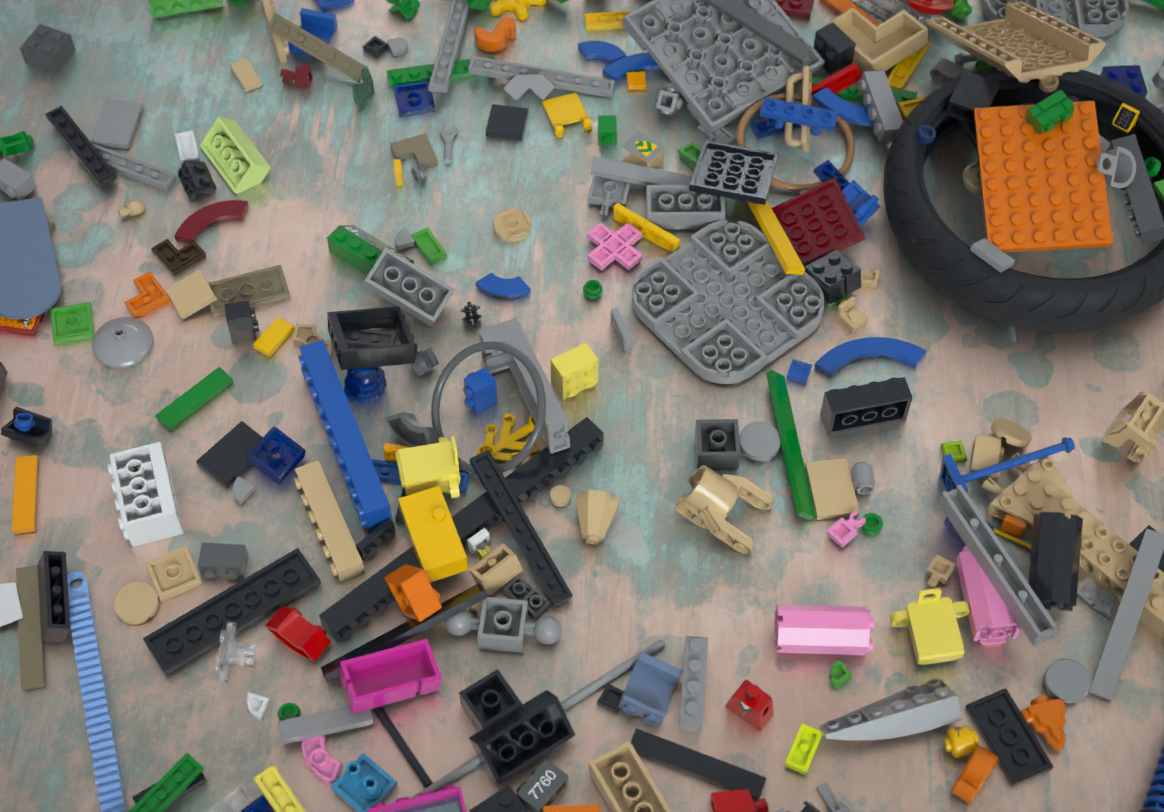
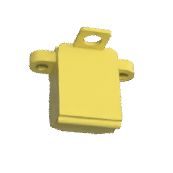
(430, 467)
(933, 627)

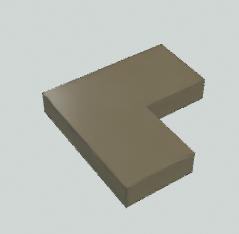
(415, 146)

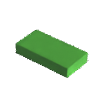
(429, 246)

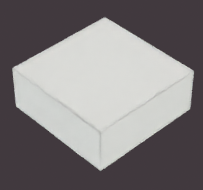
(478, 541)

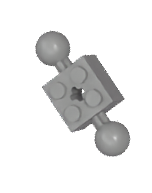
(504, 625)

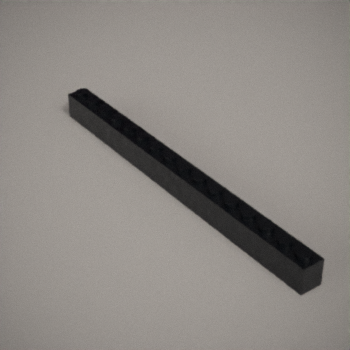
(526, 483)

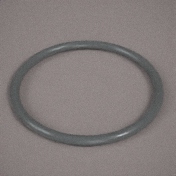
(541, 398)

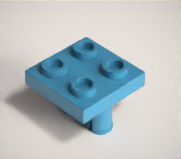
(363, 784)

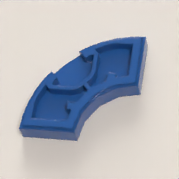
(601, 50)
(501, 287)

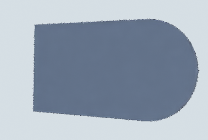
(27, 261)

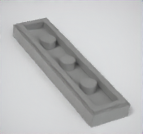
(322, 724)

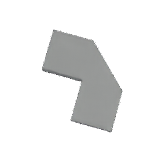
(535, 82)

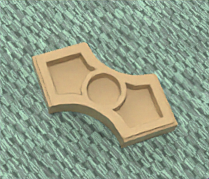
(307, 334)

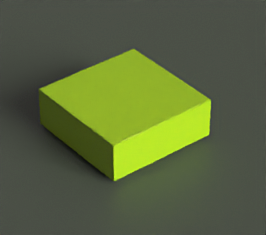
(956, 450)

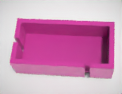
(389, 676)

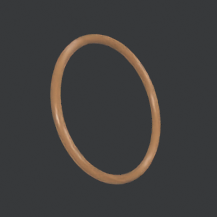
(797, 97)

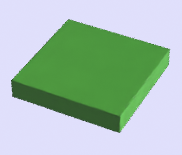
(72, 323)

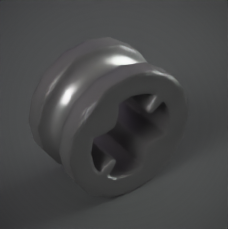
(419, 174)

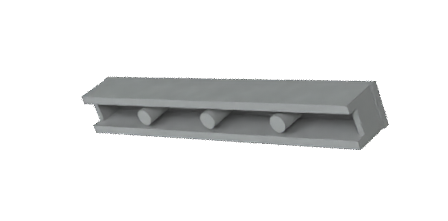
(998, 565)

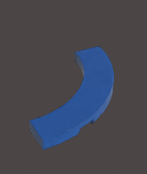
(632, 63)
(847, 111)
(869, 348)

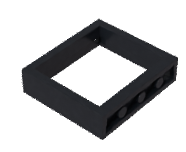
(371, 319)

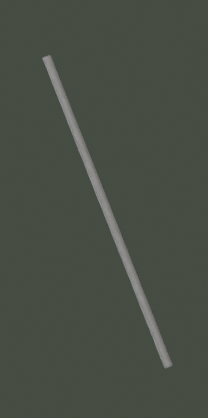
(567, 703)

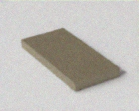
(258, 287)

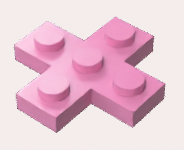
(614, 246)

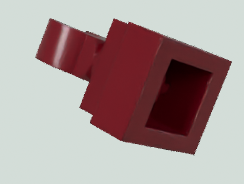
(301, 76)

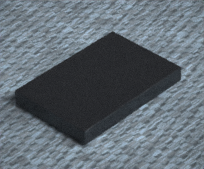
(229, 455)

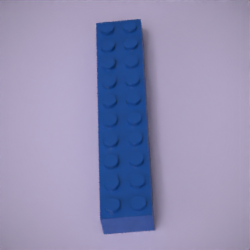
(344, 436)

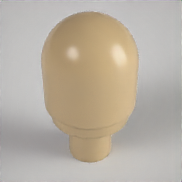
(132, 208)

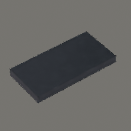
(1009, 737)

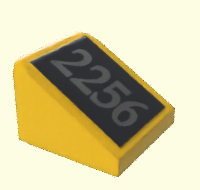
(1126, 118)

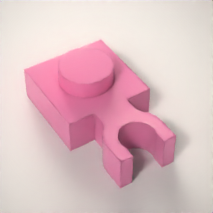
(844, 531)

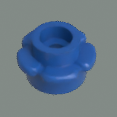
(24, 421)

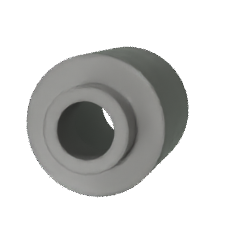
(863, 478)

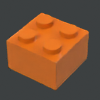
(413, 592)

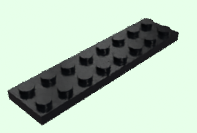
(240, 604)

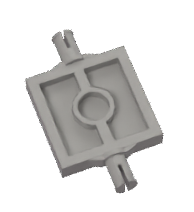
(608, 193)

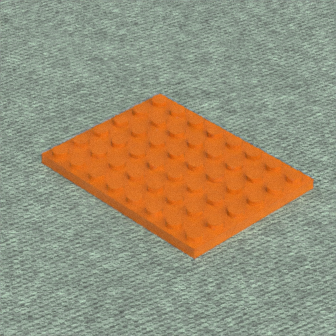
(1043, 186)

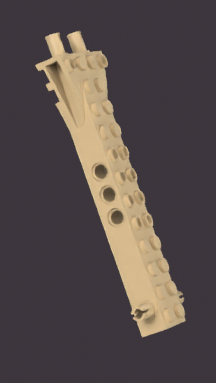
(1102, 551)

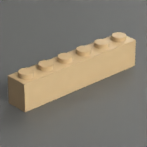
(329, 521)

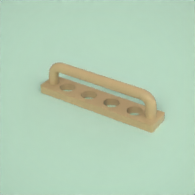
(806, 76)

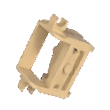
(1142, 427)

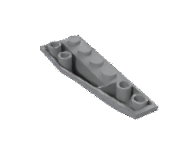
(899, 714)

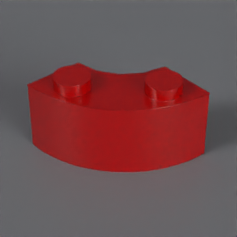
(298, 633)

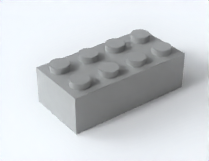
(682, 209)
(408, 287)

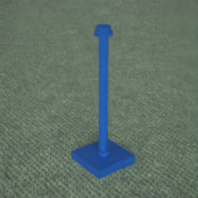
(952, 478)

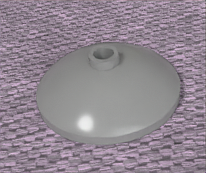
(124, 349)

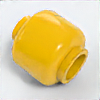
(961, 741)

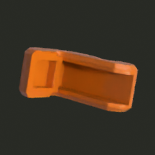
(498, 38)
(975, 774)

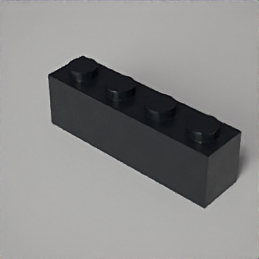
(53, 596)

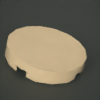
(512, 225)
(1014, 433)
(136, 603)

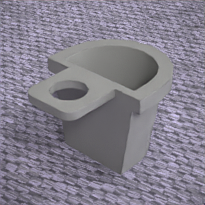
(1117, 166)

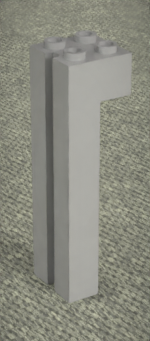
(511, 333)

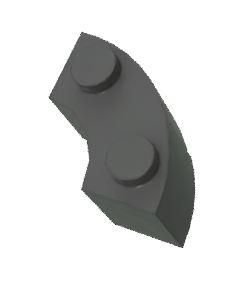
(409, 431)

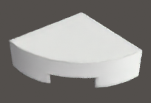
(257, 705)

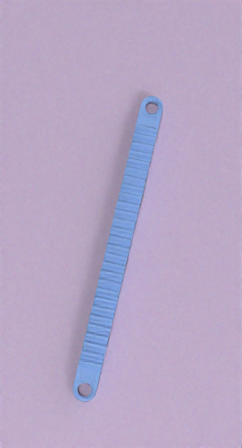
(95, 697)

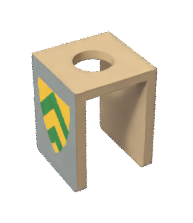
(644, 151)

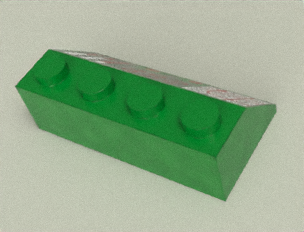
(358, 247)

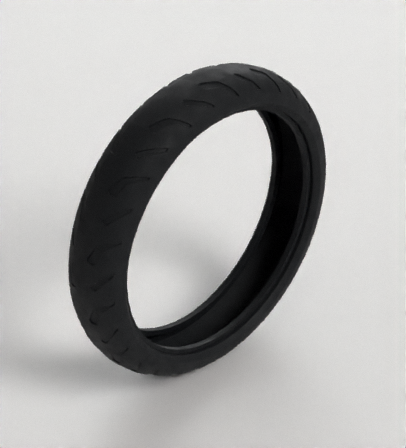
(1014, 295)

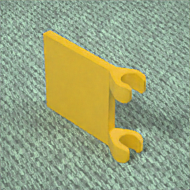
(566, 110)

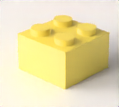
(574, 371)

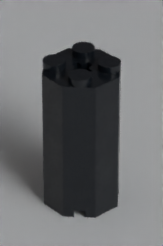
(1055, 559)

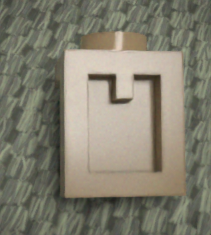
(851, 315)

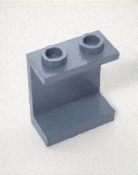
(649, 689)

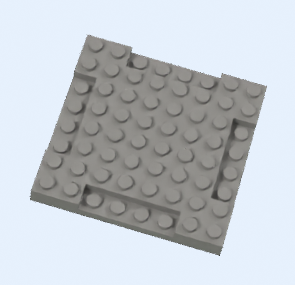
(714, 58)

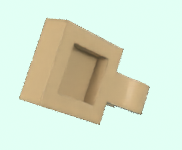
(939, 571)

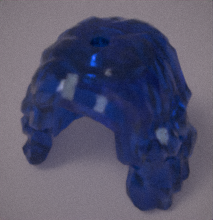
(365, 384)

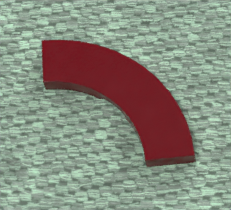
(198, 221)

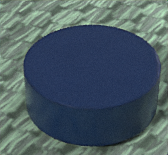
(925, 134)

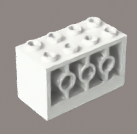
(144, 494)

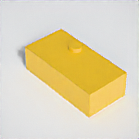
(433, 533)

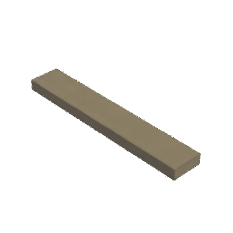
(316, 47)
(30, 644)

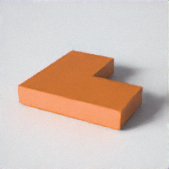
(151, 296)

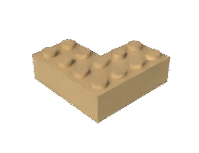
(882, 45)

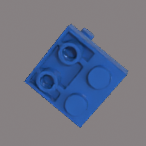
(860, 202)

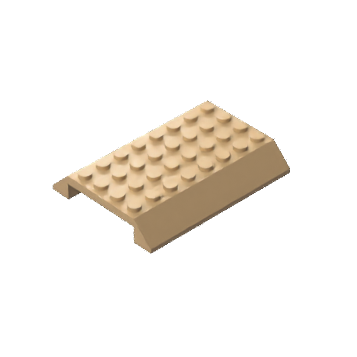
(1024, 43)

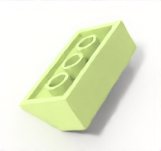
(234, 155)

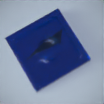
(414, 99)

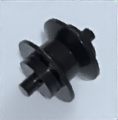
(471, 313)

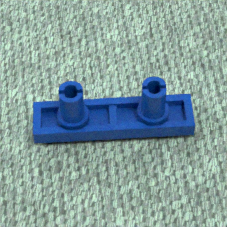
(799, 114)

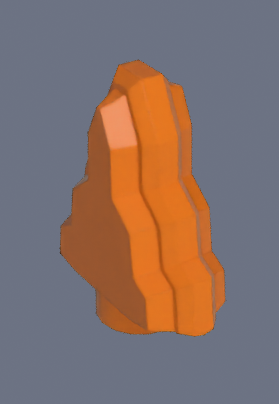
(1048, 719)

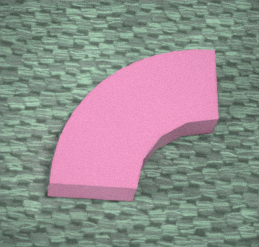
(319, 760)

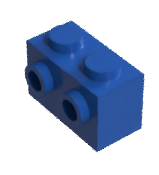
(480, 391)

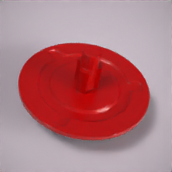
(931, 6)

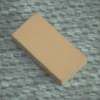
(246, 75)

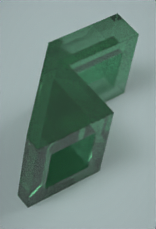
(363, 92)

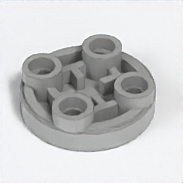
(759, 441)
(1067, 681)

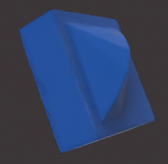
(799, 371)

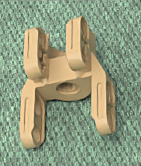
(714, 498)

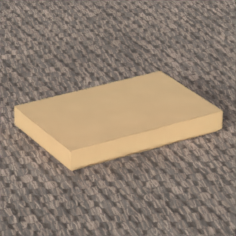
(831, 488)

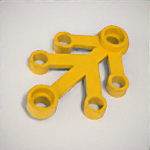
(506, 440)

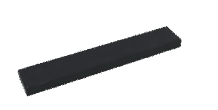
(81, 146)
(697, 764)

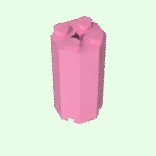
(988, 615)
(823, 629)

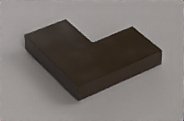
(178, 260)

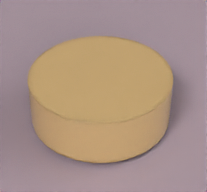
(1049, 84)
(560, 495)

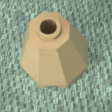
(595, 514)

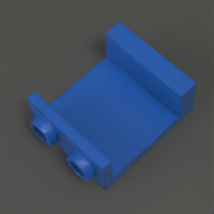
(318, 24)

